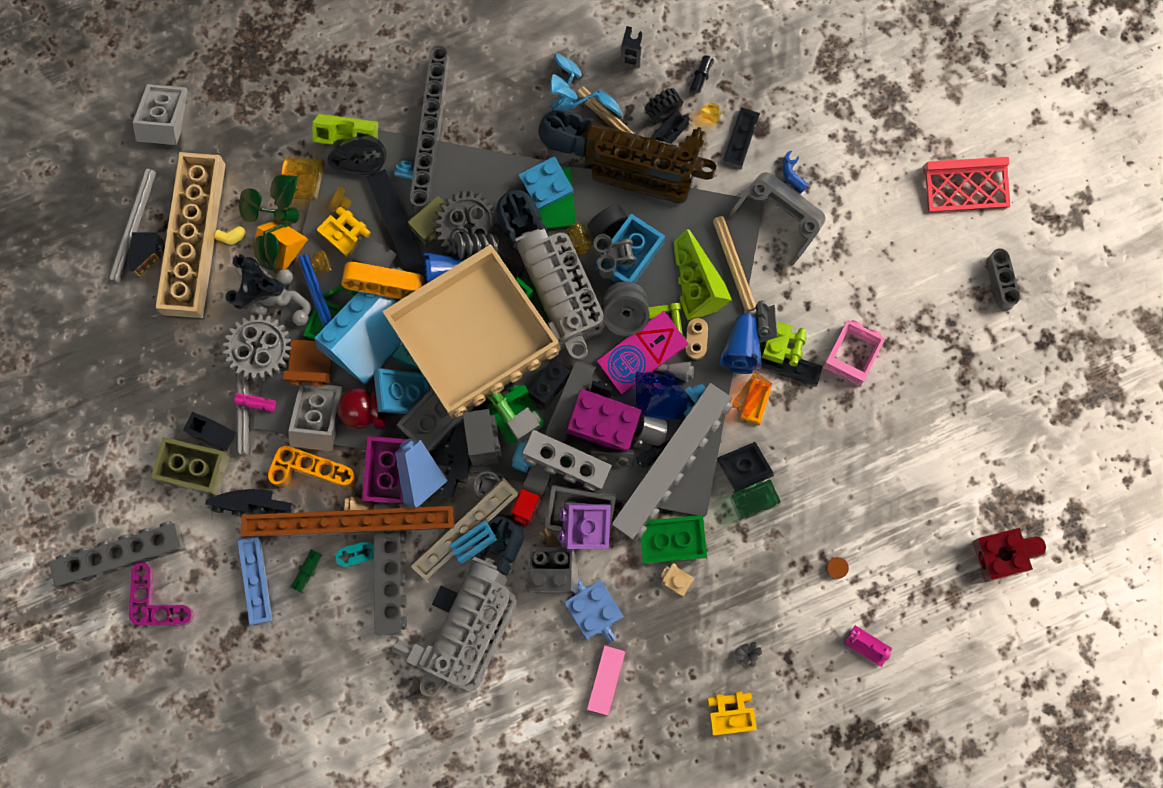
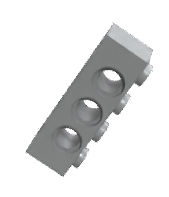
(598, 469)

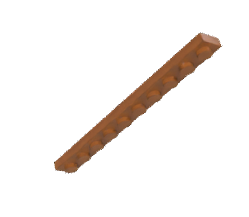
(347, 521)

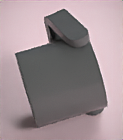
(649, 431)

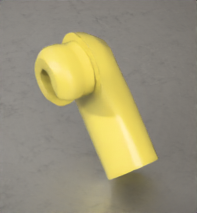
(231, 237)

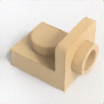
(676, 579)

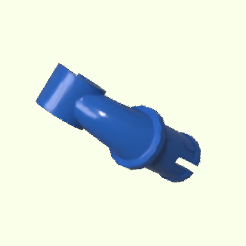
(790, 176)

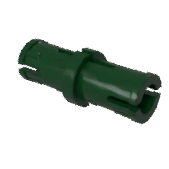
(306, 571)

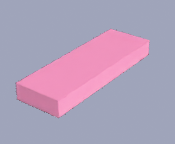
(606, 680)

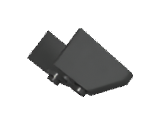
(808, 215)

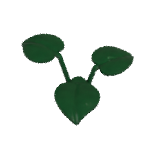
(282, 191)

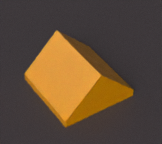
(289, 243)

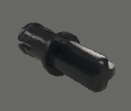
(701, 74)
(651, 456)

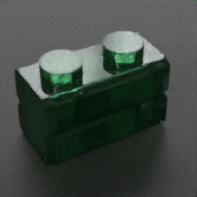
(755, 500)

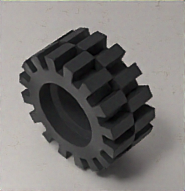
(663, 105)

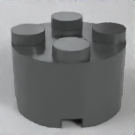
(371, 253)

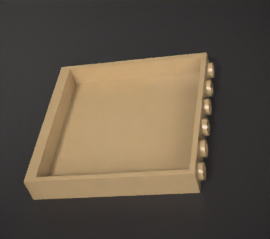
(472, 331)

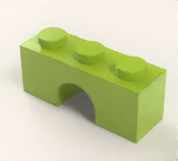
(332, 128)

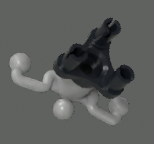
(262, 290)

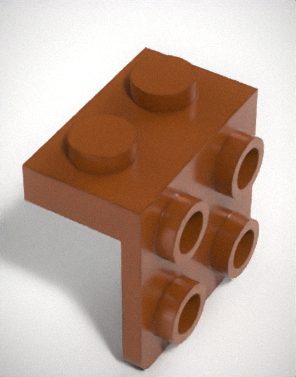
(307, 365)

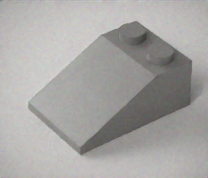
(160, 114)
(315, 417)

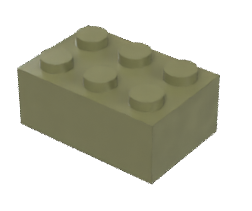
(190, 466)

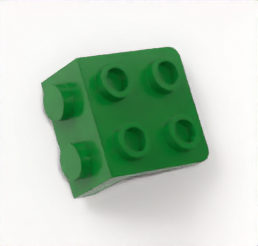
(518, 400)

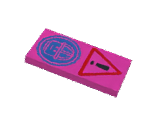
(643, 352)

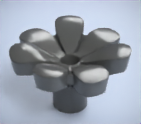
(748, 655)

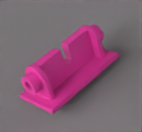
(868, 646)

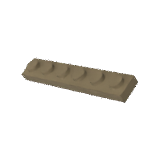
(483, 510)

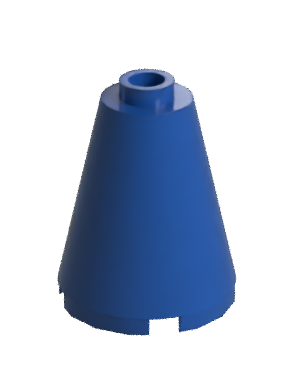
(437, 265)
(742, 347)

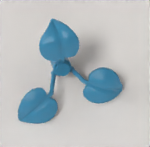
(567, 95)

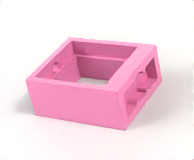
(845, 370)

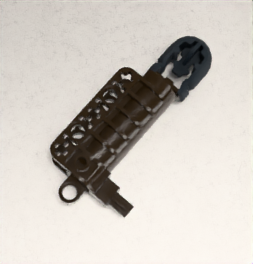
(629, 155)

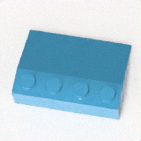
(360, 336)

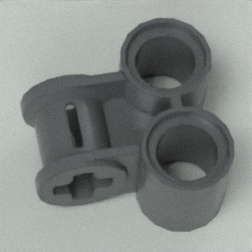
(613, 254)

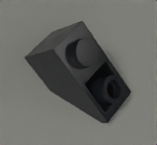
(209, 431)

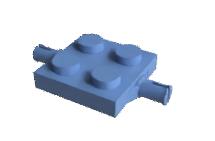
(594, 610)

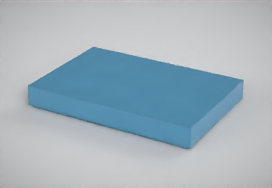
(399, 390)

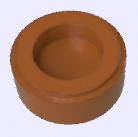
(837, 568)

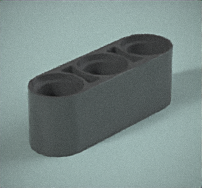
(1005, 270)

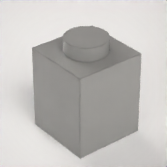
(524, 424)

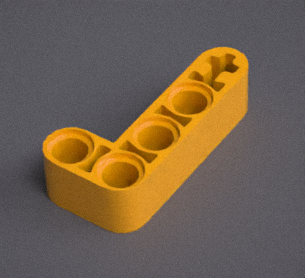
(380, 280)
(314, 470)

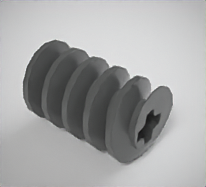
(472, 244)

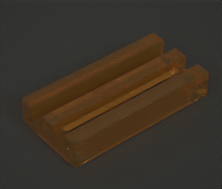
(741, 409)

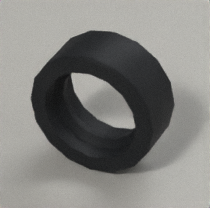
(608, 221)

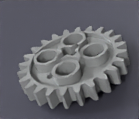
(239, 342)

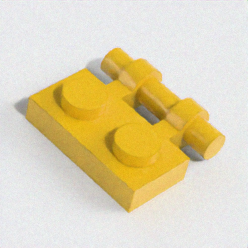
(338, 235)
(735, 720)

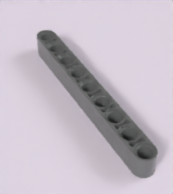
(429, 120)

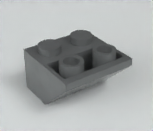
(553, 571)

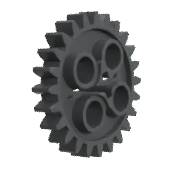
(447, 227)

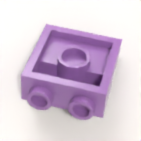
(585, 526)

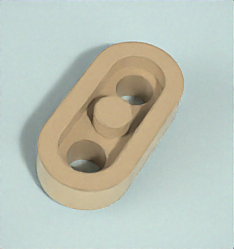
(697, 338)

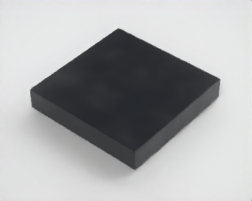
(745, 467)

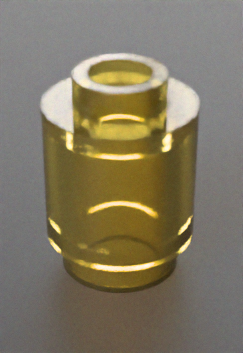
(579, 238)

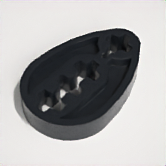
(358, 145)

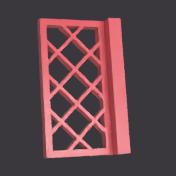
(963, 167)

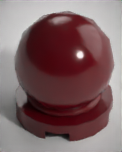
(359, 409)

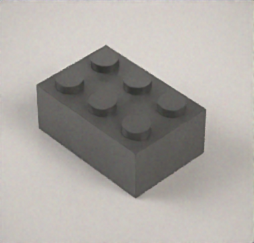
(482, 438)
(567, 494)

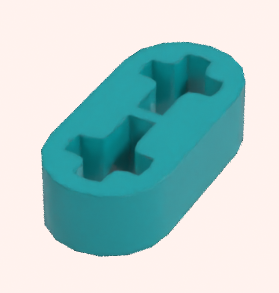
(357, 559)

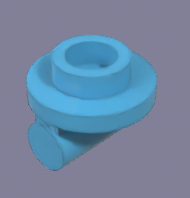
(404, 170)

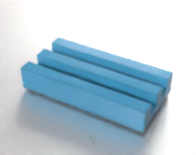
(469, 535)

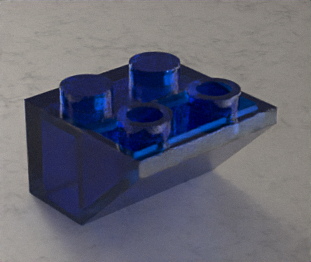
(660, 395)

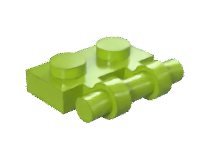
(777, 348)

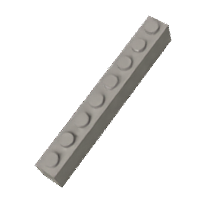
(672, 461)

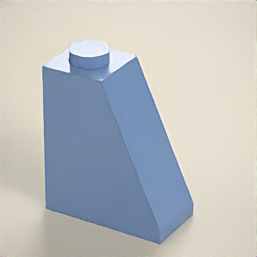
(417, 472)

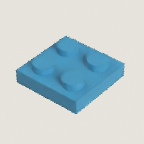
(546, 183)

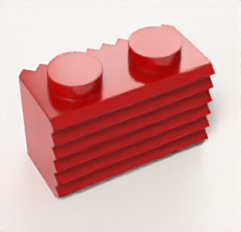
(525, 508)

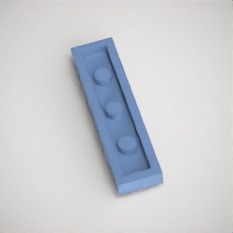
(255, 581)

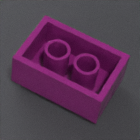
(602, 421)
(381, 471)

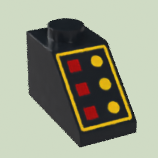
(144, 252)

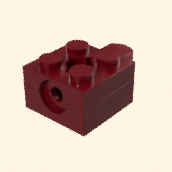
(1007, 553)

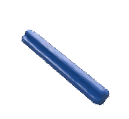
(315, 289)

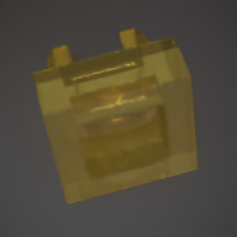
(339, 200)

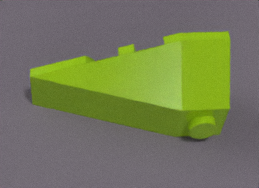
(701, 284)

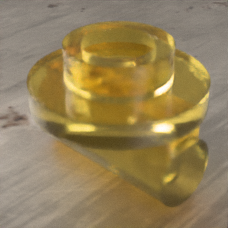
(711, 112)
(320, 262)

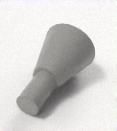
(682, 371)

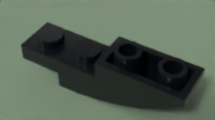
(460, 466)
(243, 501)

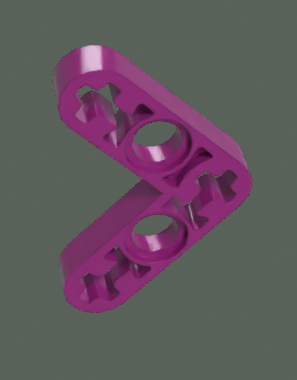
(151, 610)

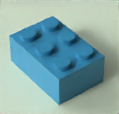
(645, 247)

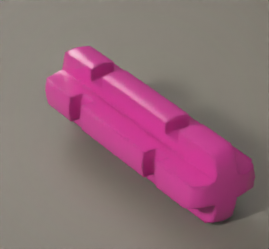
(255, 402)

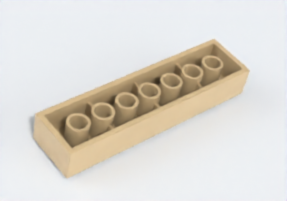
(190, 235)

